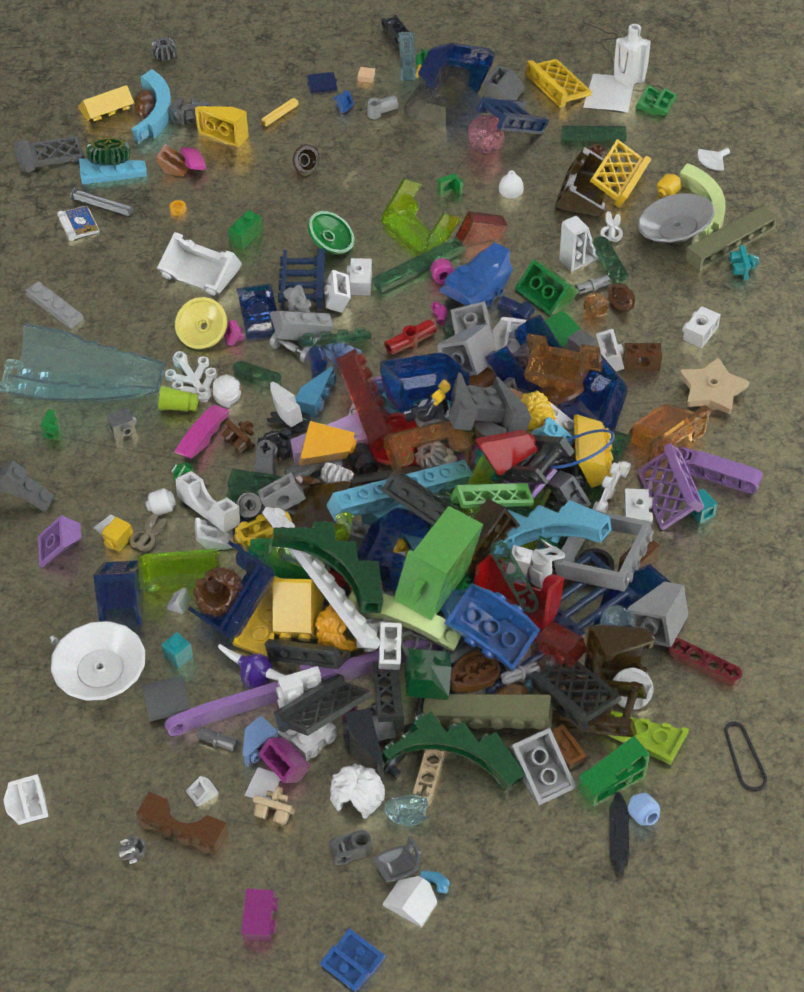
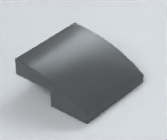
(165, 698)

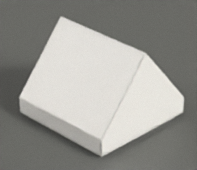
(179, 601)

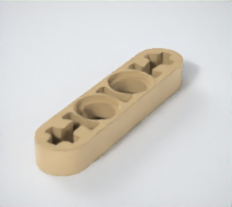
(432, 769)

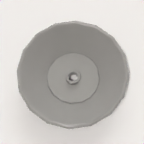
(676, 218)

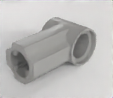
(377, 106)

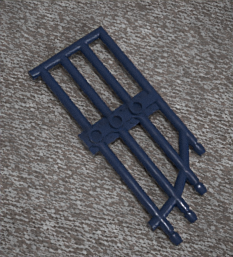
(563, 617)

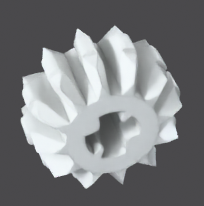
(334, 473)

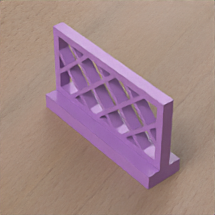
(681, 479)

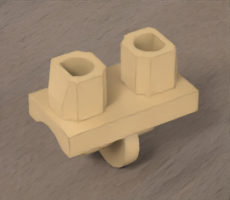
(282, 810)

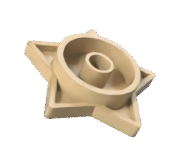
(713, 386)

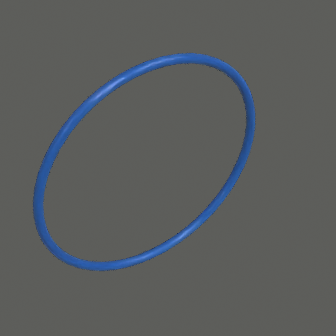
(584, 459)

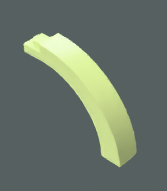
(704, 185)
(398, 613)

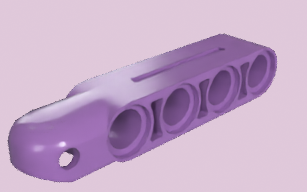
(722, 470)

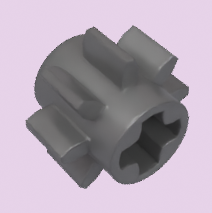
(132, 849)

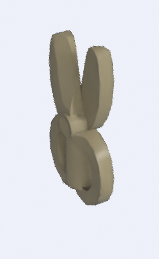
(150, 531)

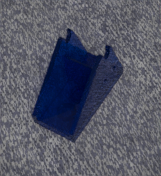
(118, 587)

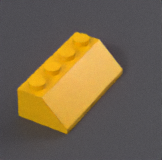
(599, 466)

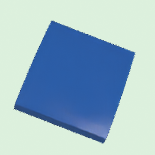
(352, 960)

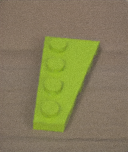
(658, 739)

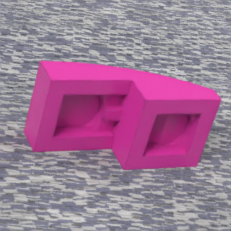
(193, 158)

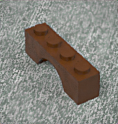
(205, 834)

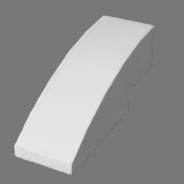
(286, 405)

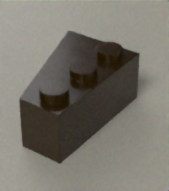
(496, 524)

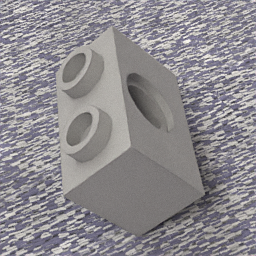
(282, 493)

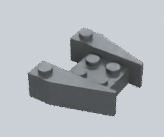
(486, 404)

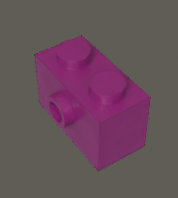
(284, 760)
(258, 914)

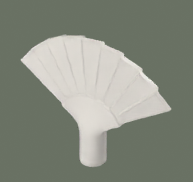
(713, 159)

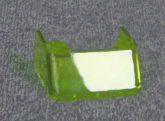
(401, 220)

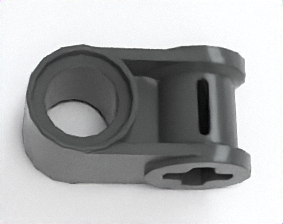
(266, 461)
(350, 849)

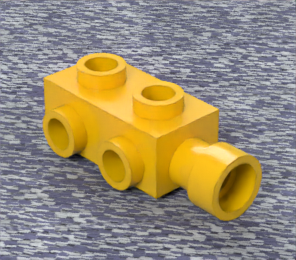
(256, 529)

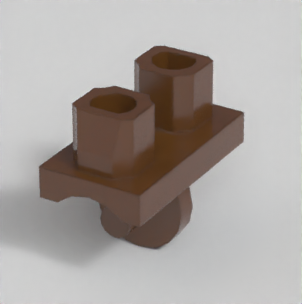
(243, 440)

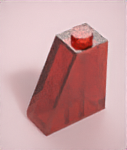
(481, 228)

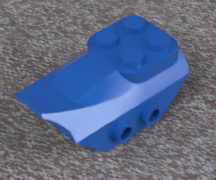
(481, 277)
(490, 624)

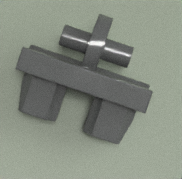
(189, 109)

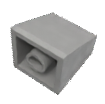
(470, 348)
(661, 612)

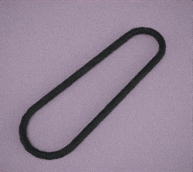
(754, 752)

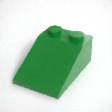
(281, 568)

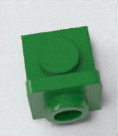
(50, 426)

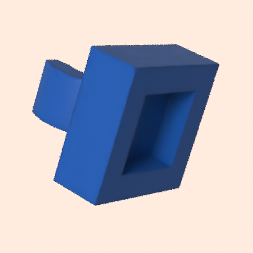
(344, 101)

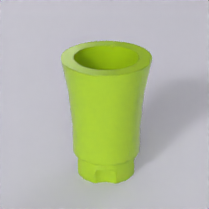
(177, 400)

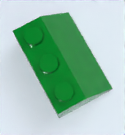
(546, 288)

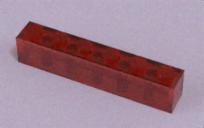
(365, 397)

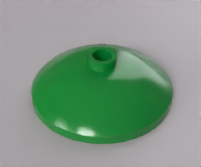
(331, 232)

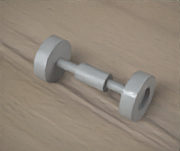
(276, 343)

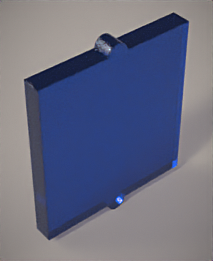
(322, 82)

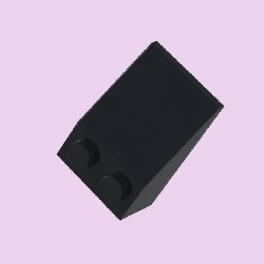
(362, 739)

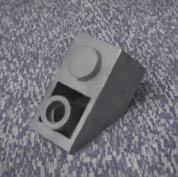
(383, 730)

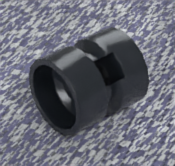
(363, 460)

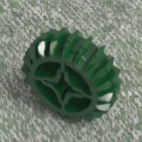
(108, 151)

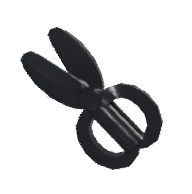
(278, 421)

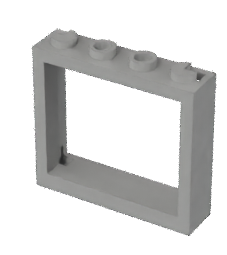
(603, 577)

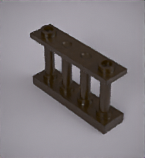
(605, 723)

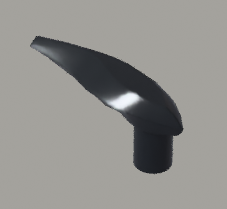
(391, 767)

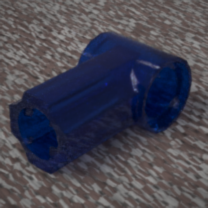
(515, 309)
(318, 361)

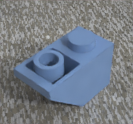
(255, 738)

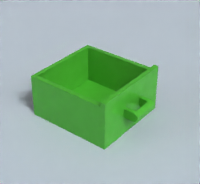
(438, 563)

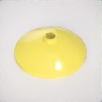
(192, 318)

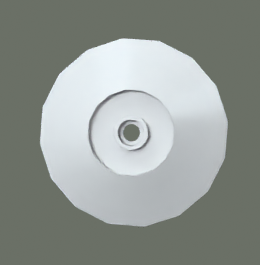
(97, 646)

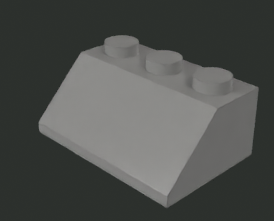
(470, 316)
(294, 324)

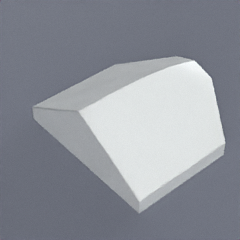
(504, 333)
(211, 536)
(25, 800)
(412, 900)

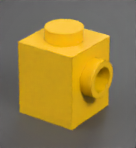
(117, 534)

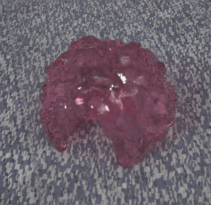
(485, 135)

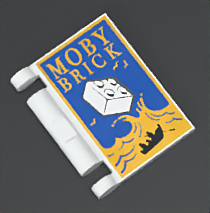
(78, 222)

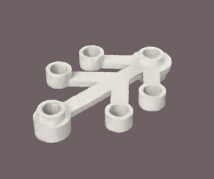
(203, 390)
(617, 470)

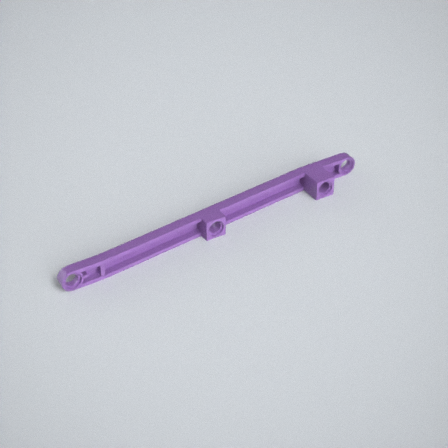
(267, 693)

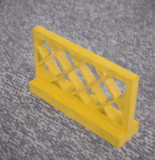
(551, 86)
(629, 178)

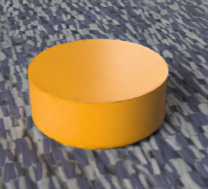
(177, 207)

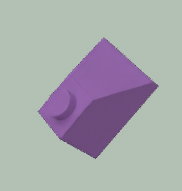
(57, 539)

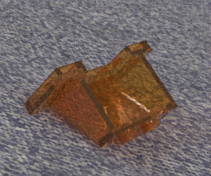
(558, 366)
(667, 426)

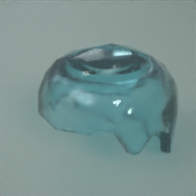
(616, 616)

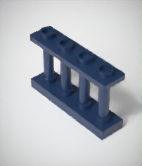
(512, 115)
(318, 284)

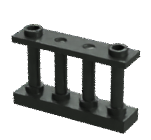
(546, 445)

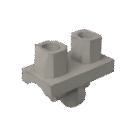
(297, 299)

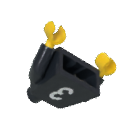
(432, 409)

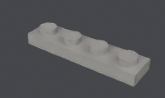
(54, 304)

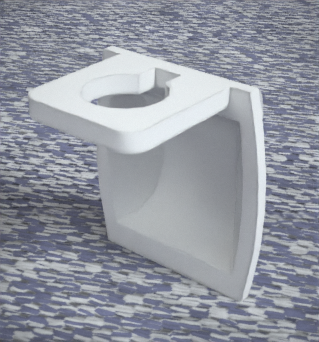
(542, 564)

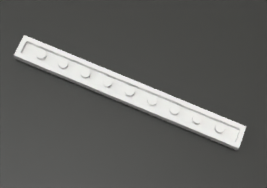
(327, 585)

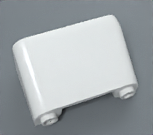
(198, 265)

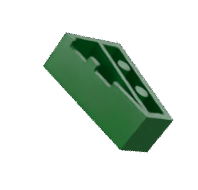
(615, 772)

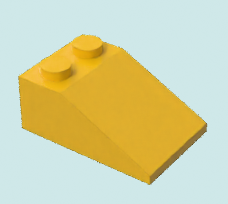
(222, 124)

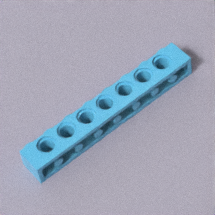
(371, 498)

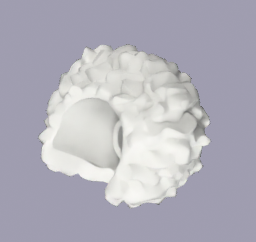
(360, 786)

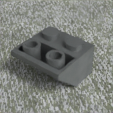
(502, 84)

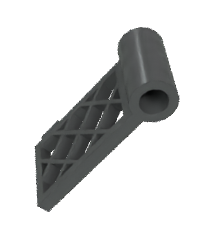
(29, 156)

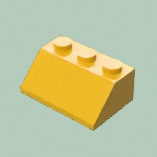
(106, 104)

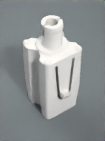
(631, 57)

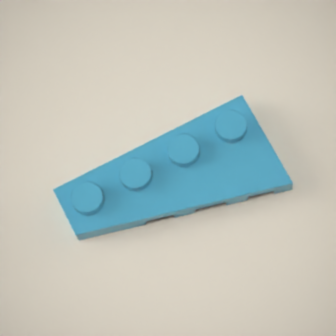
(95, 173)

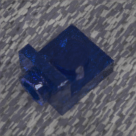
(596, 382)

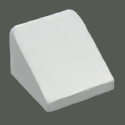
(202, 791)

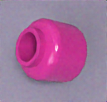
(441, 269)

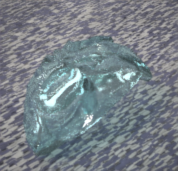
(407, 809)

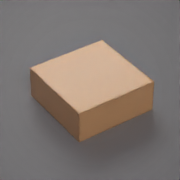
(366, 75)

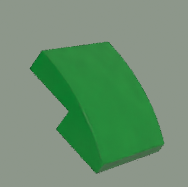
(655, 101)
(562, 327)

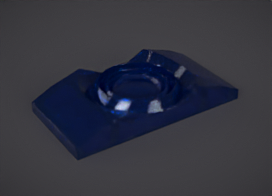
(255, 306)

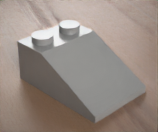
(543, 766)

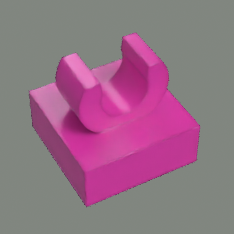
(233, 333)

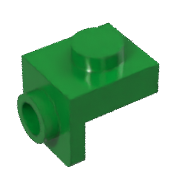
(450, 183)

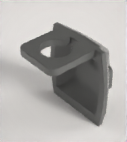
(398, 861)

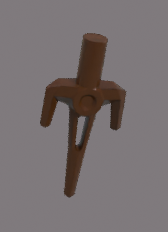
(307, 480)

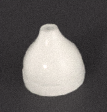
(511, 185)

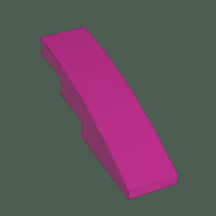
(199, 434)

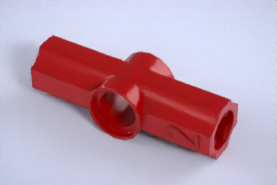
(410, 337)

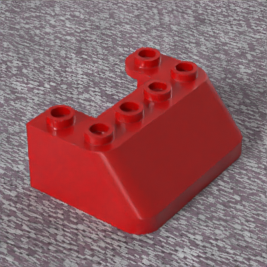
(549, 598)

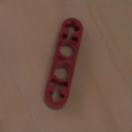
(702, 664)

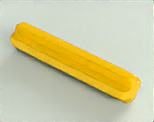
(279, 112)

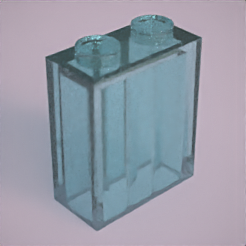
(407, 56)

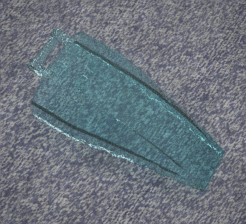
(72, 369)

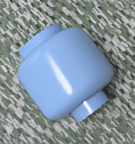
(644, 809)

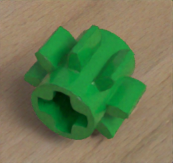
(181, 469)

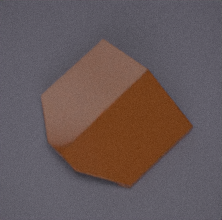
(171, 161)

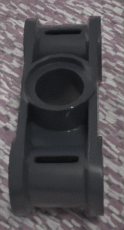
(392, 27)

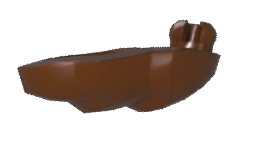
(144, 103)
(621, 297)

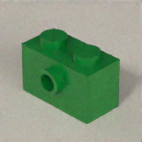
(245, 230)

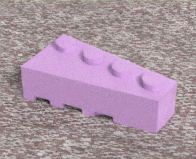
(350, 423)

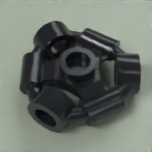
(282, 442)

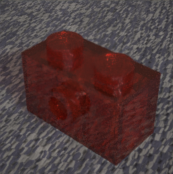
(561, 644)

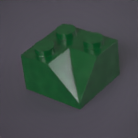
(427, 674)

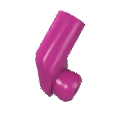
(440, 311)

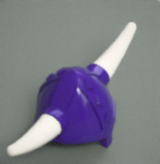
(255, 668)

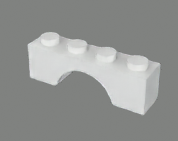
(193, 492)

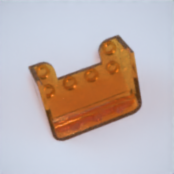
(400, 442)

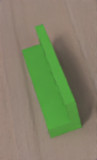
(504, 494)

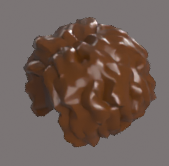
(217, 591)

